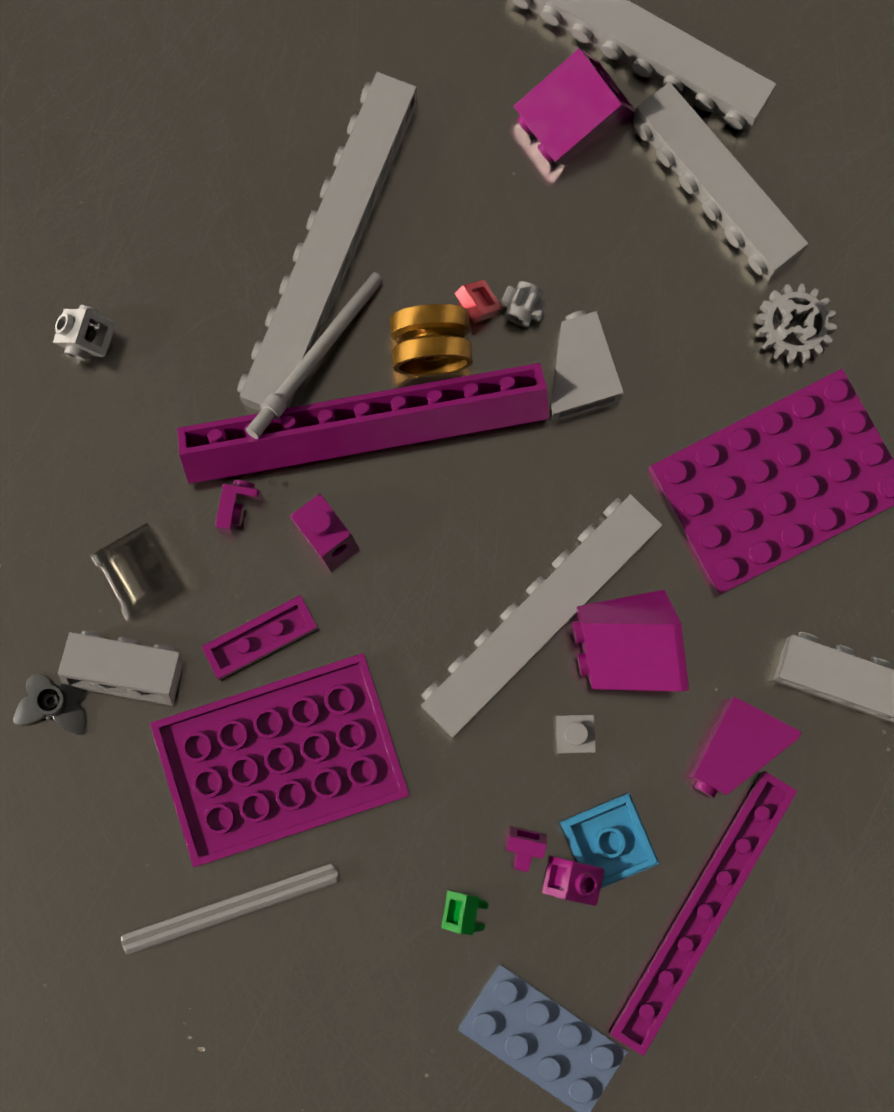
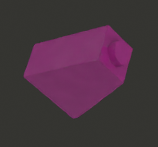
(739, 747)

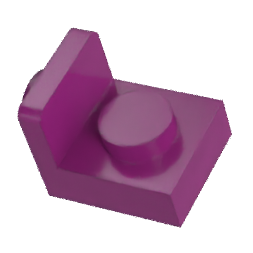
(230, 511)
(573, 881)

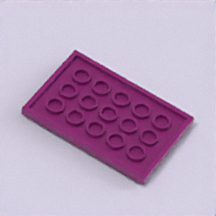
(778, 482)
(279, 760)

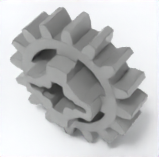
(788, 312)

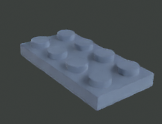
(542, 1040)

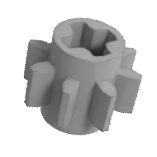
(523, 303)

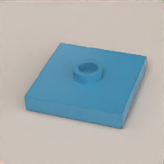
(611, 839)

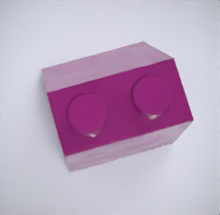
(574, 109)
(632, 644)

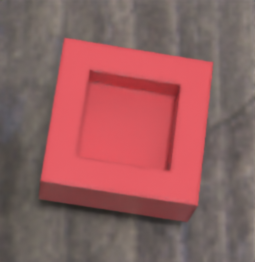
(478, 300)

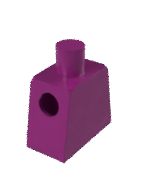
(325, 532)

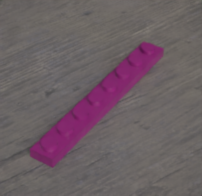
(703, 913)

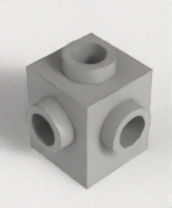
(83, 332)

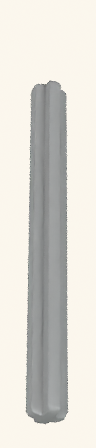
(230, 908)

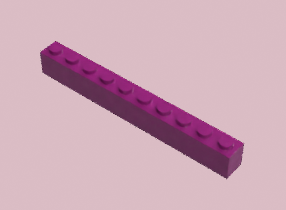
(366, 423)

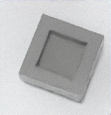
(575, 734)

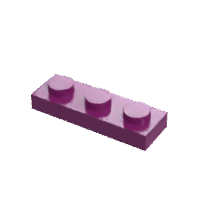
(259, 637)

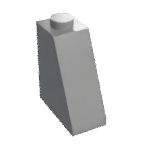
(583, 368)

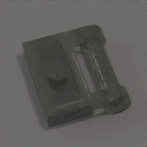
(148, 566)

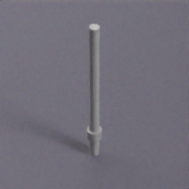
(275, 403)

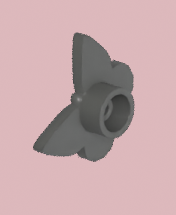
(51, 702)

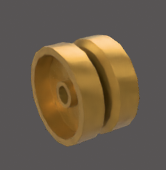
(431, 340)

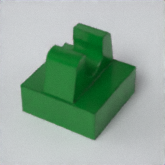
(461, 913)

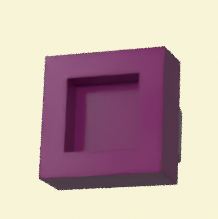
(525, 845)

